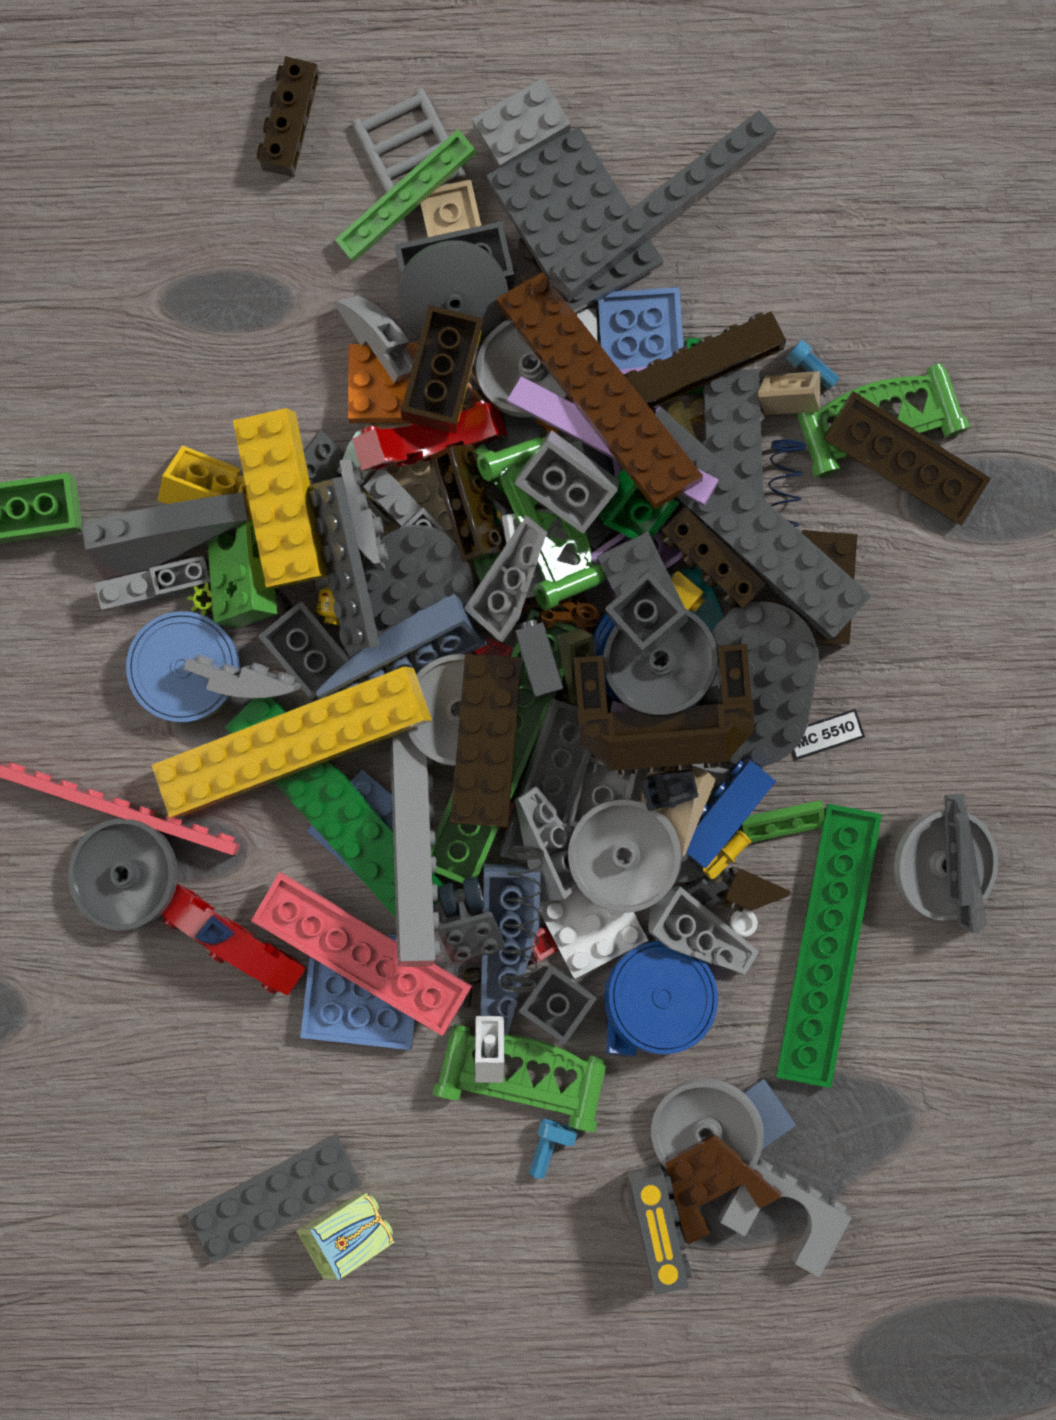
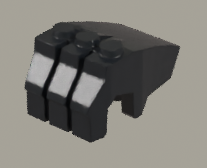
(669, 789)

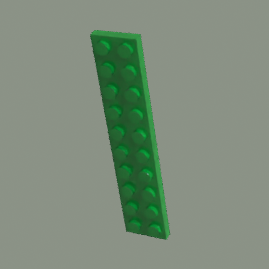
(337, 813)
(828, 945)

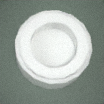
(743, 923)

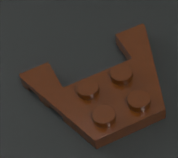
(706, 1173)

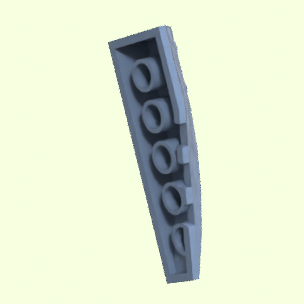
(413, 643)
(497, 888)

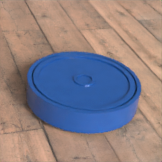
(660, 999)

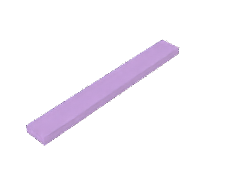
(568, 419)

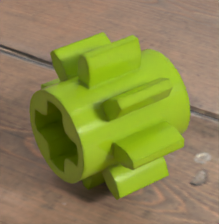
(201, 594)

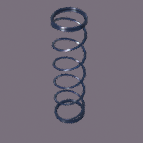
(778, 445)

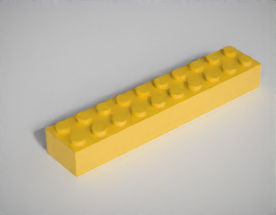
(292, 742)

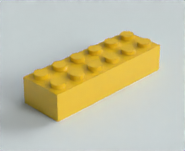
(279, 498)

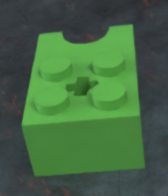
(238, 579)

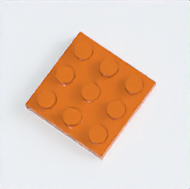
(371, 390)

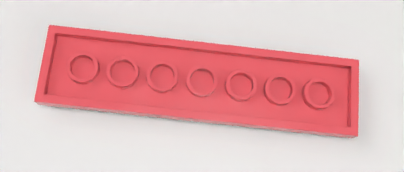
(359, 953)

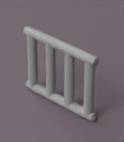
(373, 151)

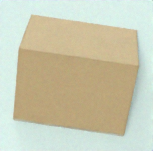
(790, 393)

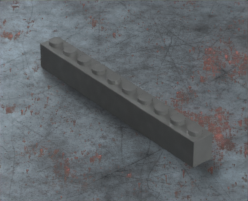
(662, 206)

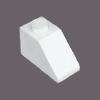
(489, 1049)

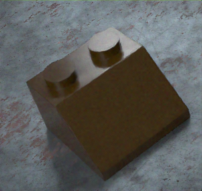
(751, 891)

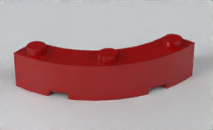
(417, 443)
(261, 961)

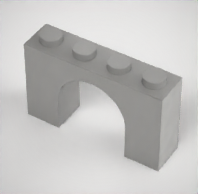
(824, 1219)

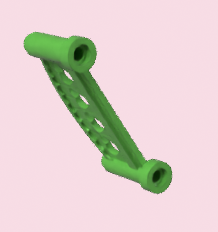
(939, 411)
(560, 578)
(577, 1100)

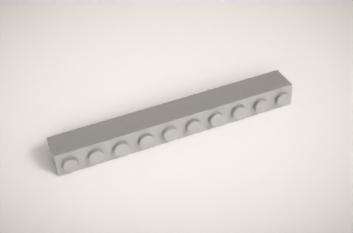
(413, 854)

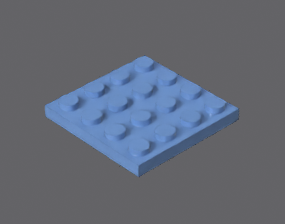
(349, 1014)

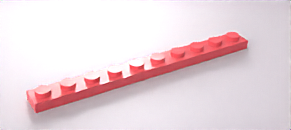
(119, 808)

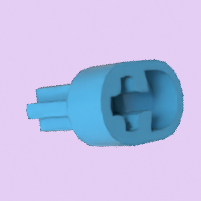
(801, 355)
(550, 1134)

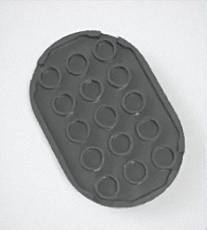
(418, 573)
(781, 672)

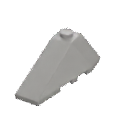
(504, 588)
(546, 831)
(695, 931)

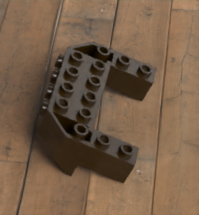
(696, 736)

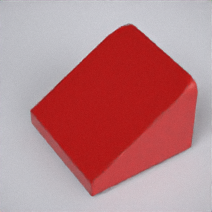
(545, 946)

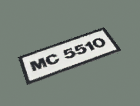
(829, 734)

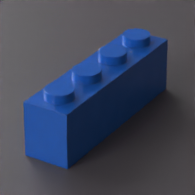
(728, 810)

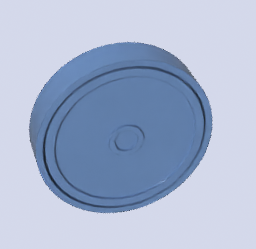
(158, 662)

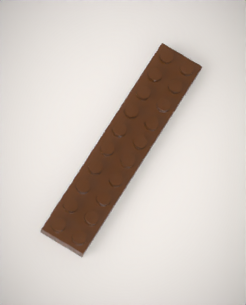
(599, 390)

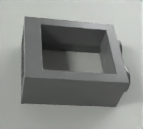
(538, 659)

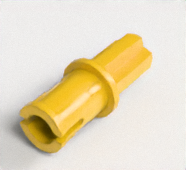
(727, 854)

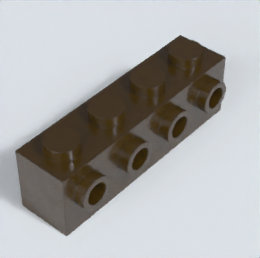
(289, 116)
(467, 503)
(711, 557)

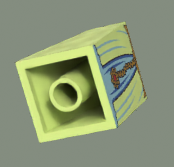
(346, 1236)

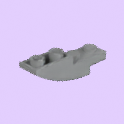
(380, 332)
(397, 501)
(365, 523)
(152, 584)
(251, 683)

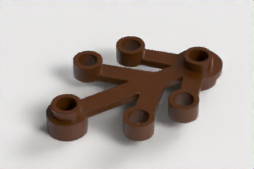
(580, 613)

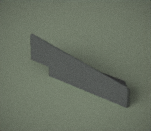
(961, 864)

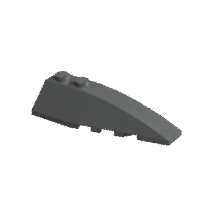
(155, 534)

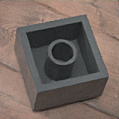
(646, 614)
(557, 1003)

